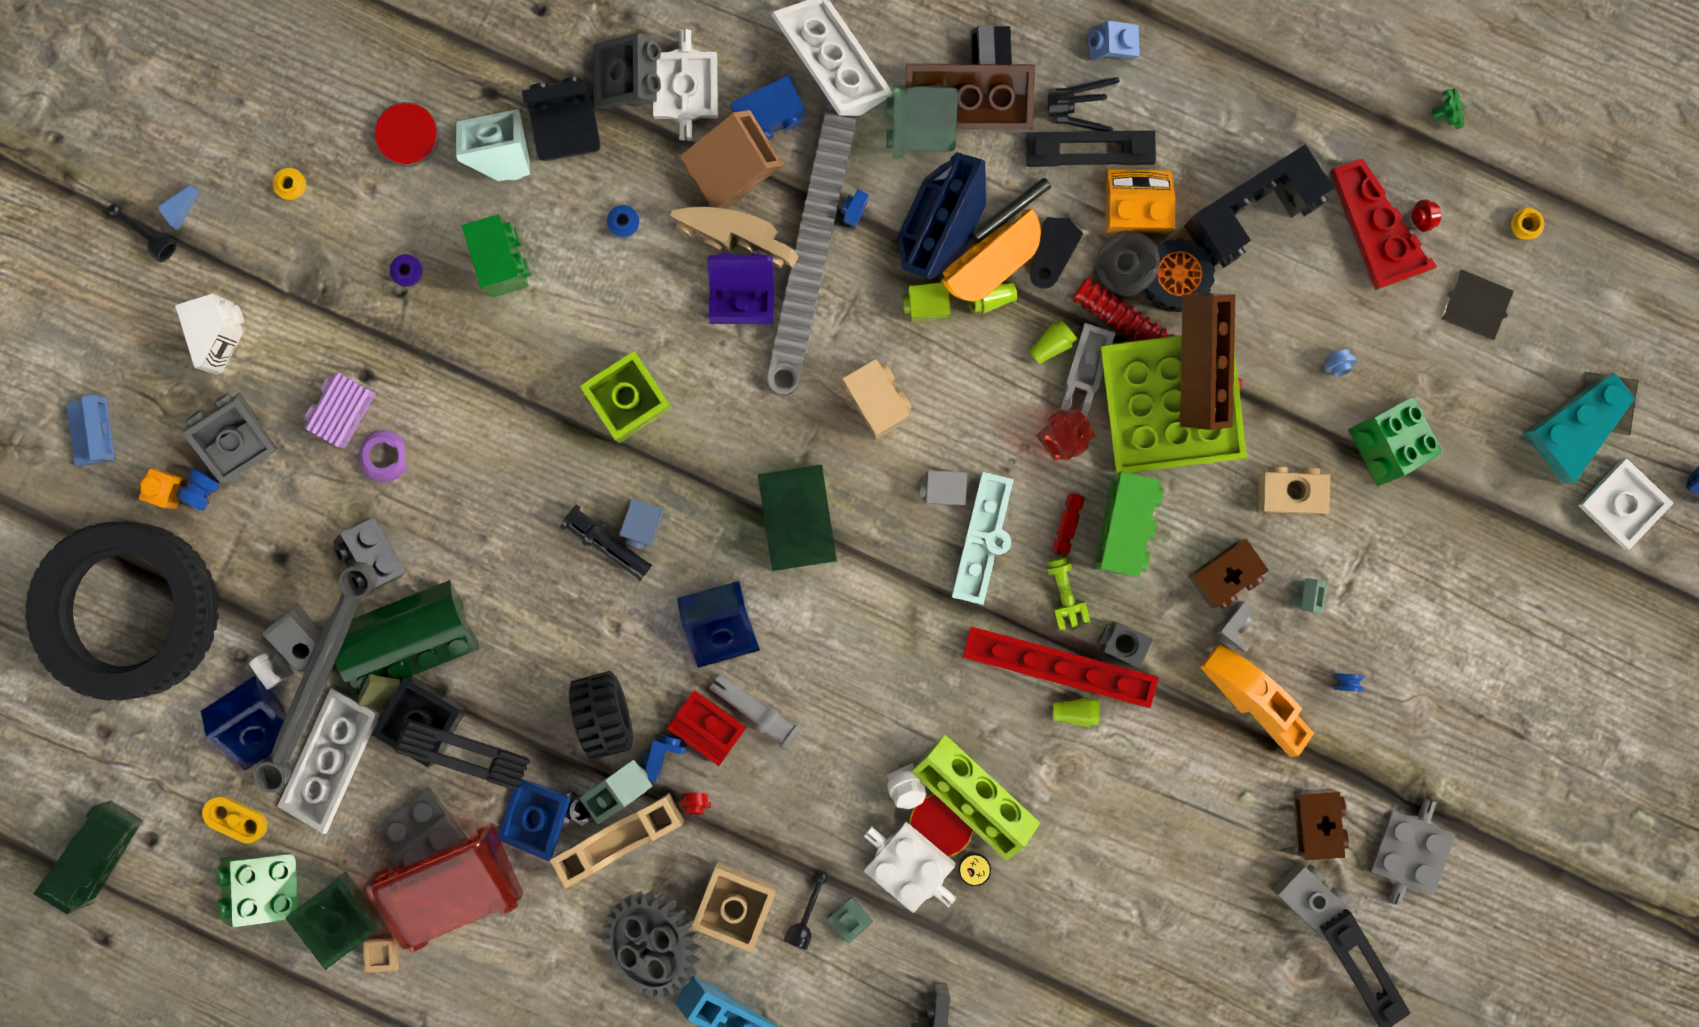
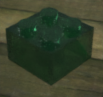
(335, 920)

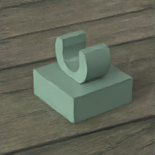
(1313, 595)
(850, 919)

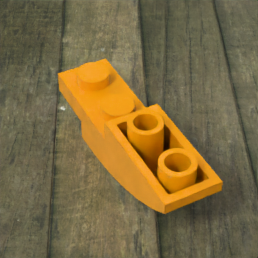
(1261, 696)

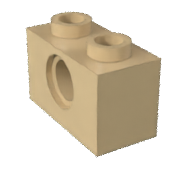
(1313, 496)

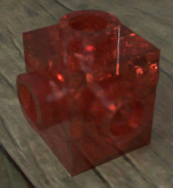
(1066, 434)

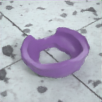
(391, 472)

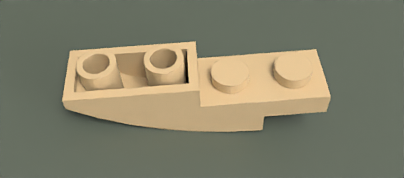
(725, 227)

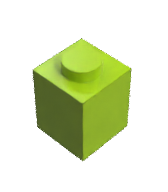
(927, 302)

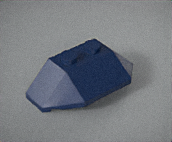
(943, 216)

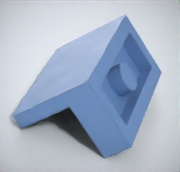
(90, 431)

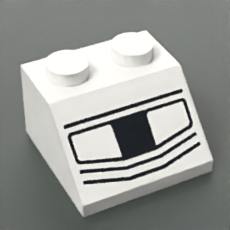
(211, 331)

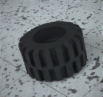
(600, 715)

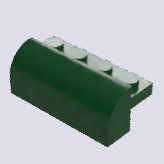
(406, 637)

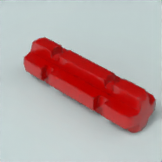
(1068, 524)

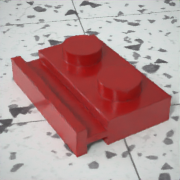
(706, 727)

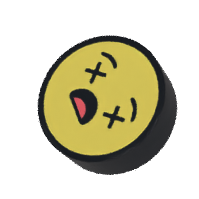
(974, 869)

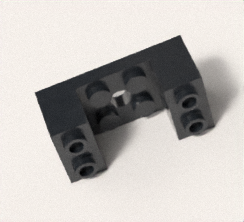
(1295, 180)

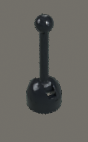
(158, 245)
(799, 934)

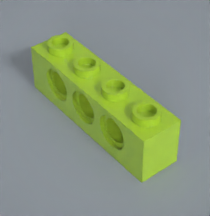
(976, 797)

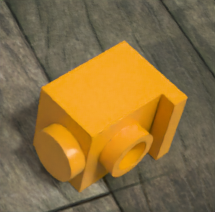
(156, 488)

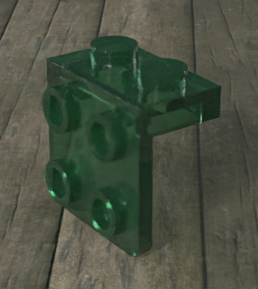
(922, 119)

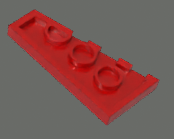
(1381, 235)

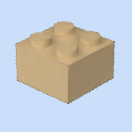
(876, 398)
(734, 907)

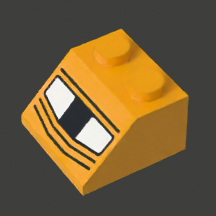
(1139, 201)

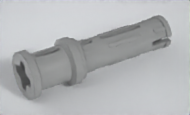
(768, 720)

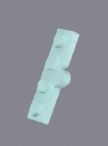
(983, 538)

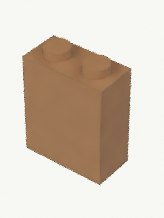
(731, 160)

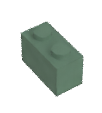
(616, 791)

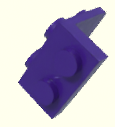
(741, 289)

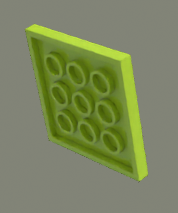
(1145, 410)

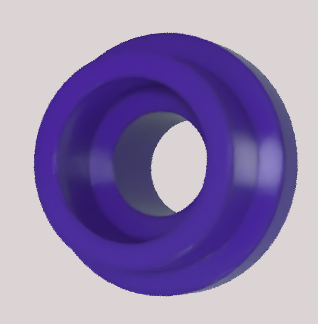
(415, 272)

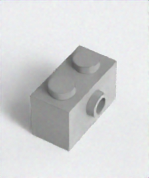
(1309, 898)

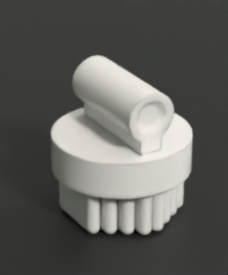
(906, 787)

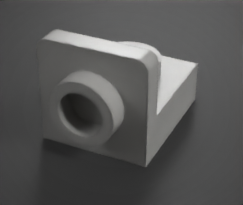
(1236, 621)

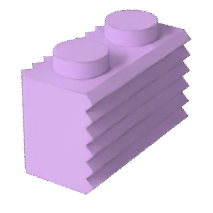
(339, 409)

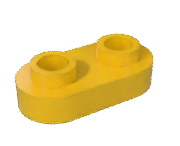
(236, 820)

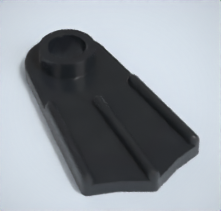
(1054, 250)

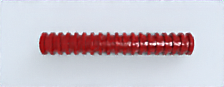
(1119, 314)

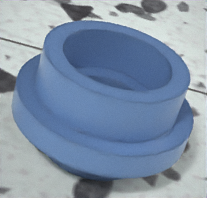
(1339, 362)

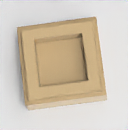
(380, 955)

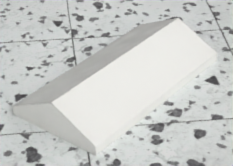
(833, 56)
(328, 760)

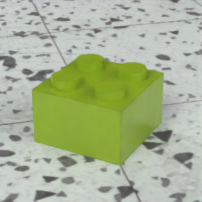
(626, 397)

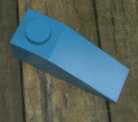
(713, 1007)

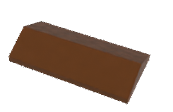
(987, 93)

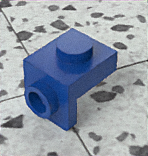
(653, 760)

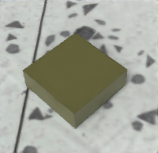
(377, 691)

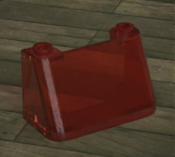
(445, 890)

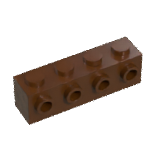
(1205, 354)

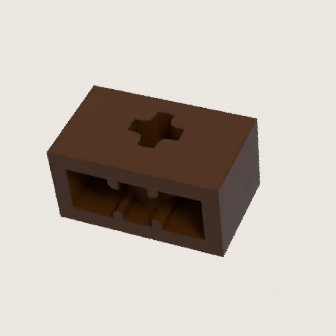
(1210, 576)
(1309, 810)

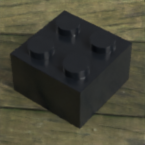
(421, 704)

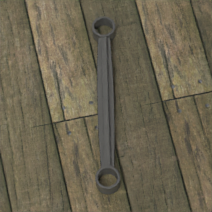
(315, 677)

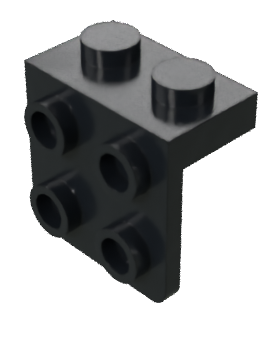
(562, 119)

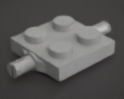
(1412, 852)

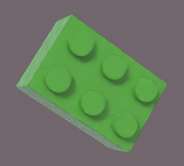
(1128, 524)

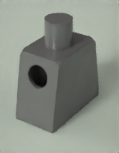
(290, 632)

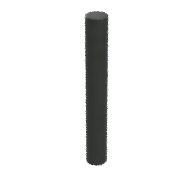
(1010, 210)

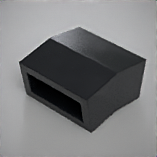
(991, 45)

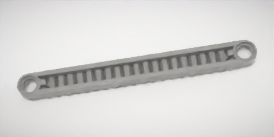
(812, 248)

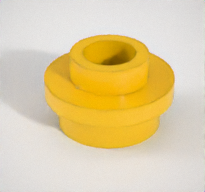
(297, 188)
(1535, 219)

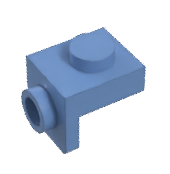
(1114, 40)

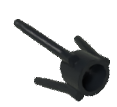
(1063, 103)

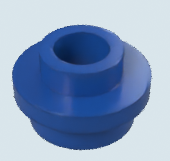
(627, 230)

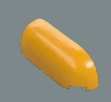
(993, 259)

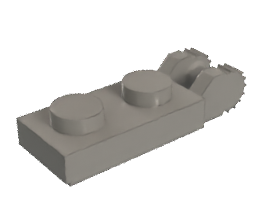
(1086, 366)

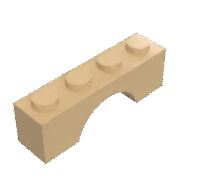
(617, 840)

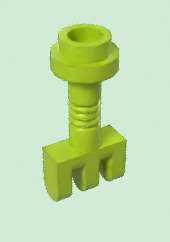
(1059, 568)

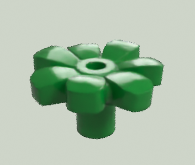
(1451, 109)

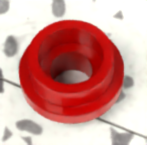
(1426, 215)
(694, 803)

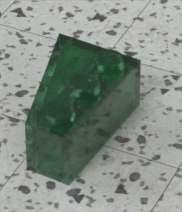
(89, 858)

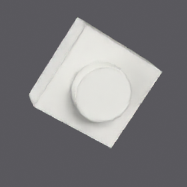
(271, 668)

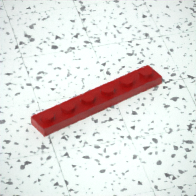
(1060, 667)

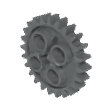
(651, 944)

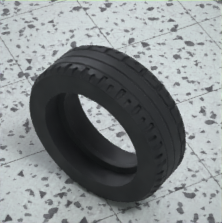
(52, 602)

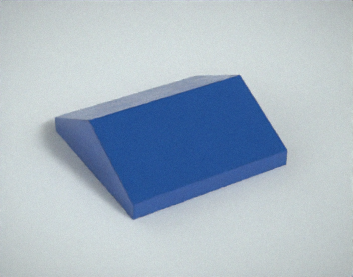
(534, 819)

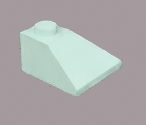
(494, 145)

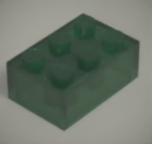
(797, 518)

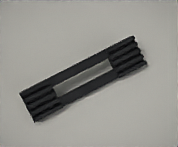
(1137, 148)
(418, 740)
(1343, 936)

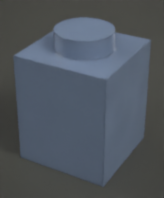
(642, 524)

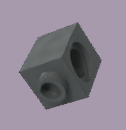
(1139, 644)

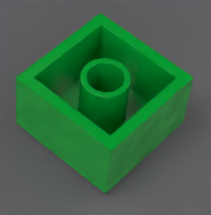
(496, 255)

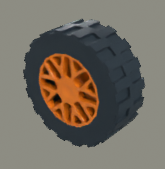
(1182, 270)

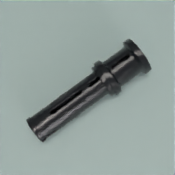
(593, 534)

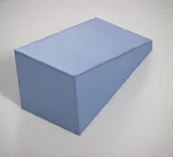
(178, 206)

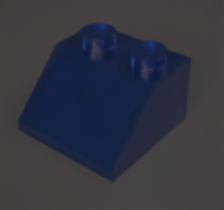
(717, 624)
(245, 722)

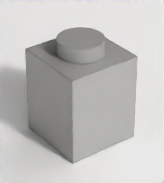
(944, 488)

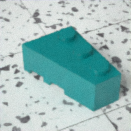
(1580, 426)

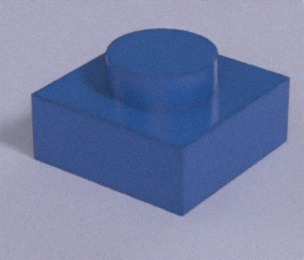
(854, 208)

